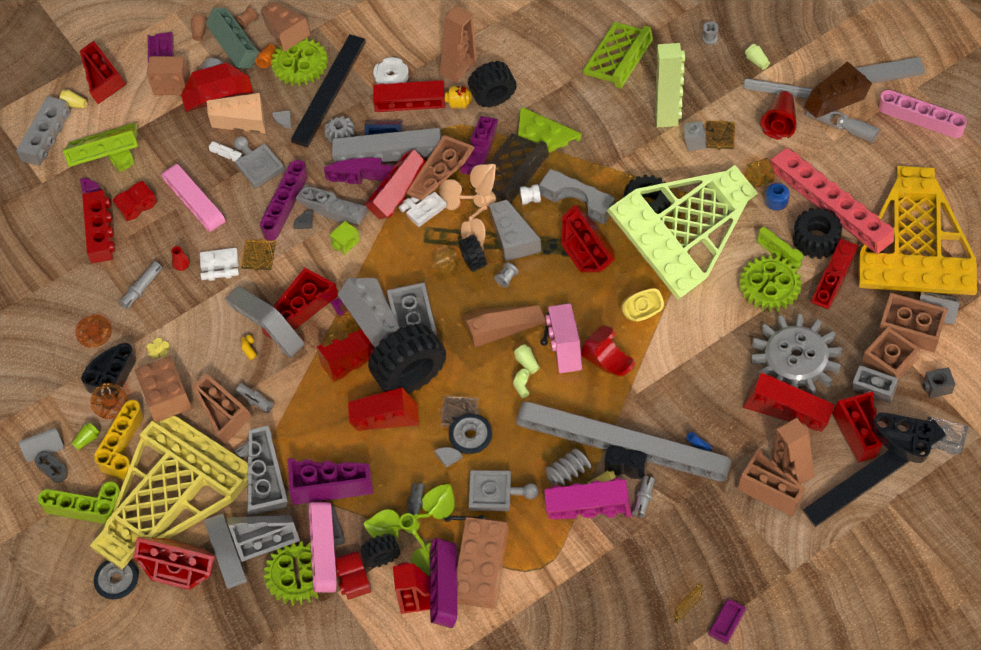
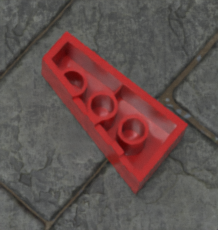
(304, 298)
(787, 403)

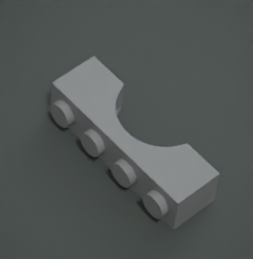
(558, 186)

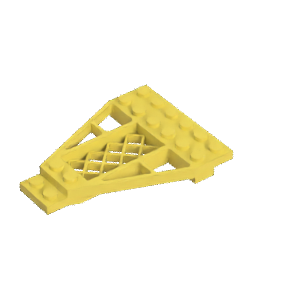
(197, 457)

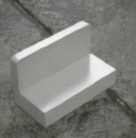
(944, 301)

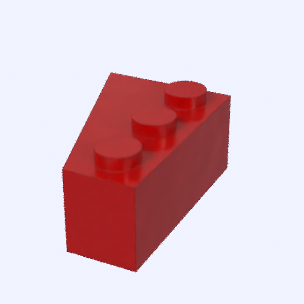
(100, 73)
(855, 419)

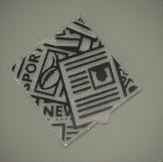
(457, 406)

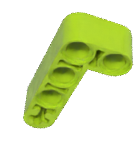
(54, 503)

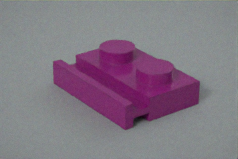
(161, 45)

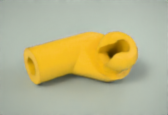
(246, 347)

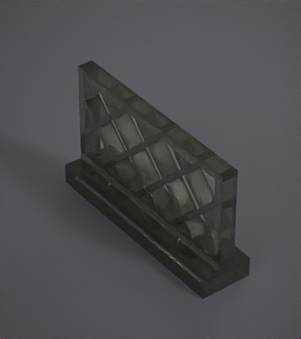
(522, 172)

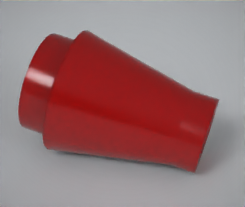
(180, 260)

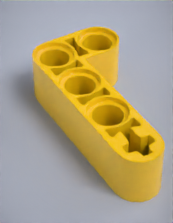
(130, 417)

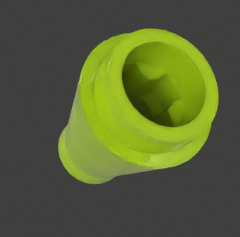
(85, 436)

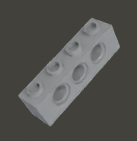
(43, 131)

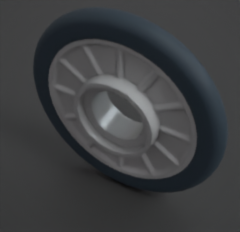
(476, 443)
(116, 590)

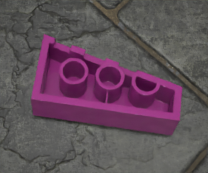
(327, 481)

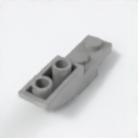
(329, 206)

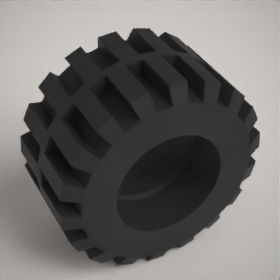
(492, 84)
(661, 202)
(821, 221)

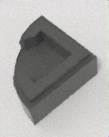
(304, 221)

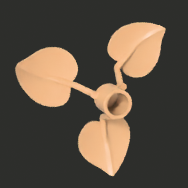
(482, 179)

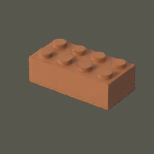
(481, 562)

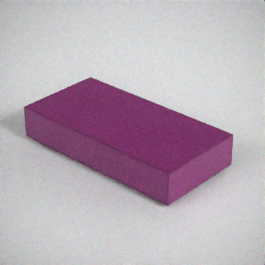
(727, 621)

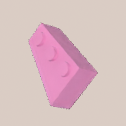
(565, 337)

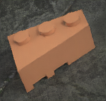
(221, 407)
(770, 485)

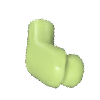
(520, 381)

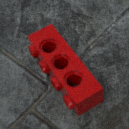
(97, 226)

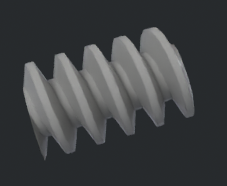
(567, 466)

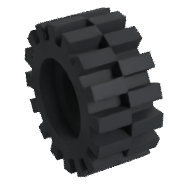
(472, 253)
(380, 550)

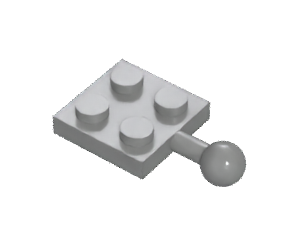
(257, 165)
(493, 489)

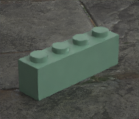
(232, 38)

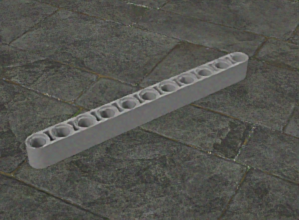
(604, 435)

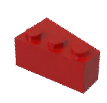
(345, 355)
(383, 410)
(411, 588)

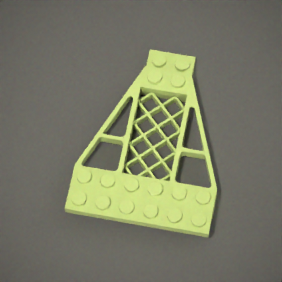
(660, 244)

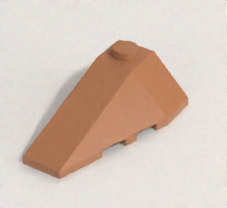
(497, 323)

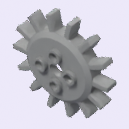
(806, 368)

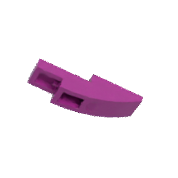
(482, 142)
(357, 169)

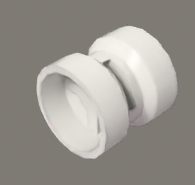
(530, 194)

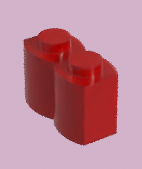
(134, 201)
(353, 575)

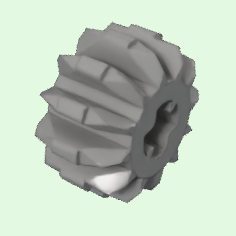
(339, 128)

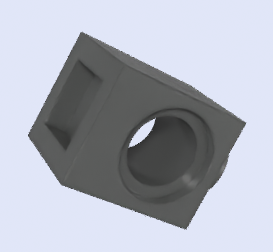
(941, 376)

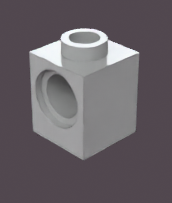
(695, 135)

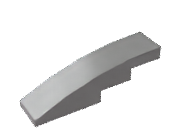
(225, 551)

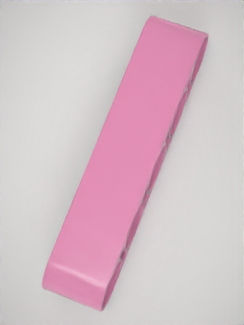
(922, 113)
(193, 197)
(322, 547)

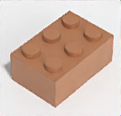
(914, 320)
(162, 389)

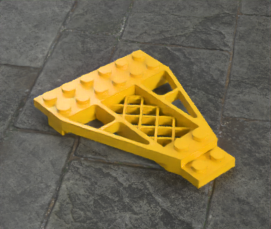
(917, 271)

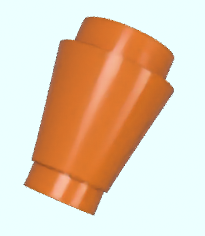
(265, 56)

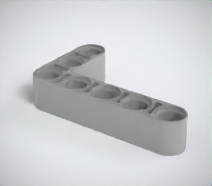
(267, 318)

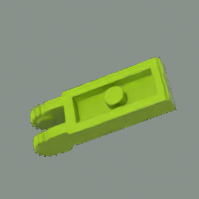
(777, 247)

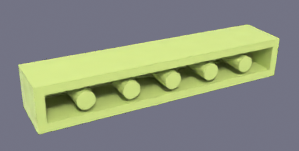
(669, 84)

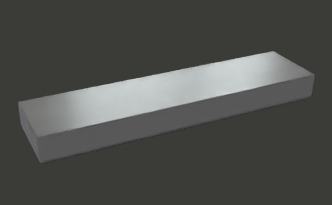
(893, 70)

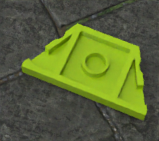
(538, 128)

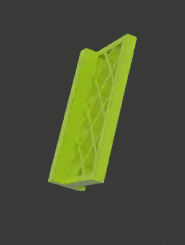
(630, 57)
(101, 144)

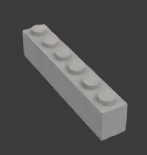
(387, 145)

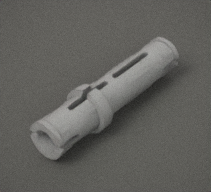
(135, 291)

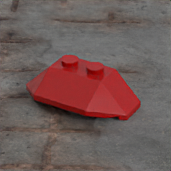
(214, 83)
(585, 242)
(173, 562)

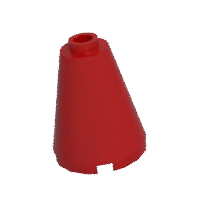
(780, 117)

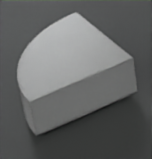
(282, 118)
(448, 456)

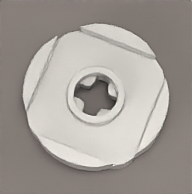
(390, 64)

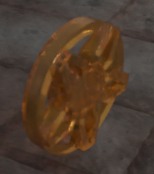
(93, 331)
(108, 400)

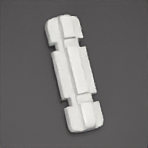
(224, 151)

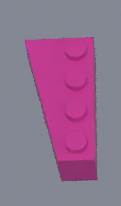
(588, 500)

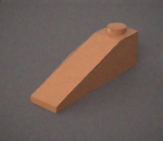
(442, 163)

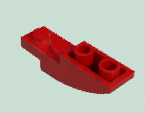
(834, 274)

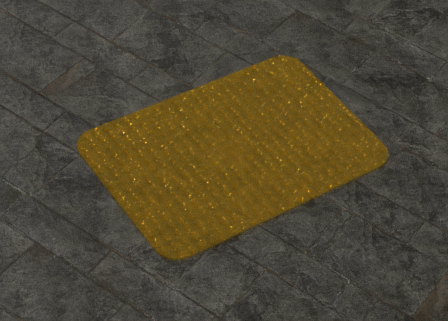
(318, 418)

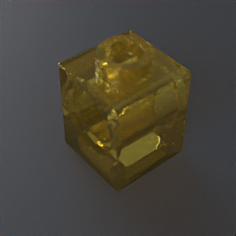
(759, 173)

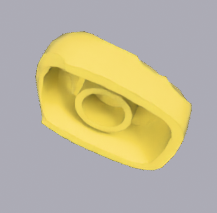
(642, 304)

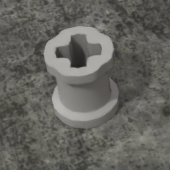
(710, 30)
(506, 274)

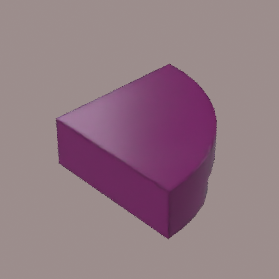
(89, 186)

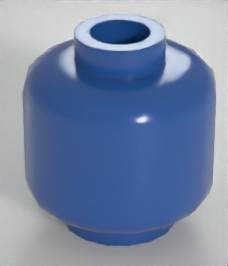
(777, 196)

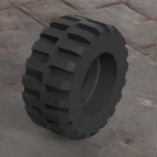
(407, 358)

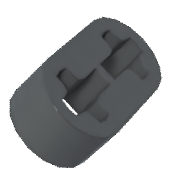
(53, 464)

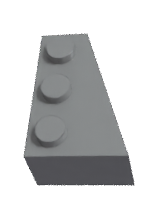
(513, 232)
(261, 534)

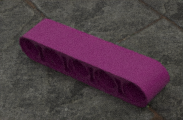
(283, 200)
(443, 583)

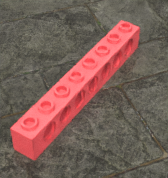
(827, 195)

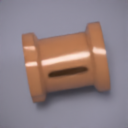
(246, 17)

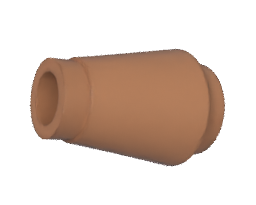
(198, 26)

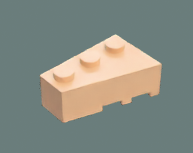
(237, 112)

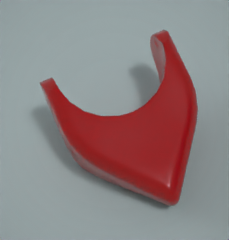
(604, 354)

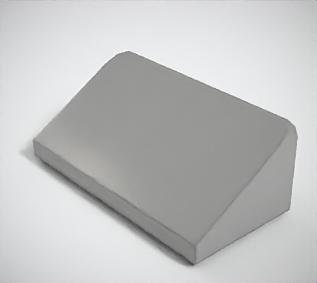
(48, 441)

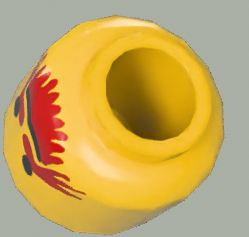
(458, 97)

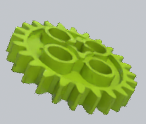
(310, 62)
(781, 293)
(277, 576)

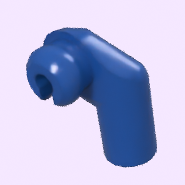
(698, 442)

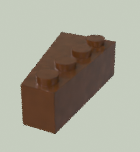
(838, 91)

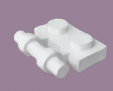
(423, 210)
(219, 259)

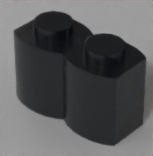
(631, 462)

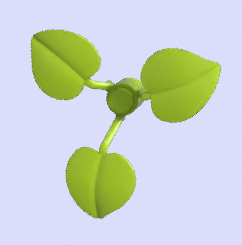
(436, 502)

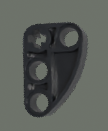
(103, 368)
(904, 442)

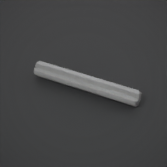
(775, 88)

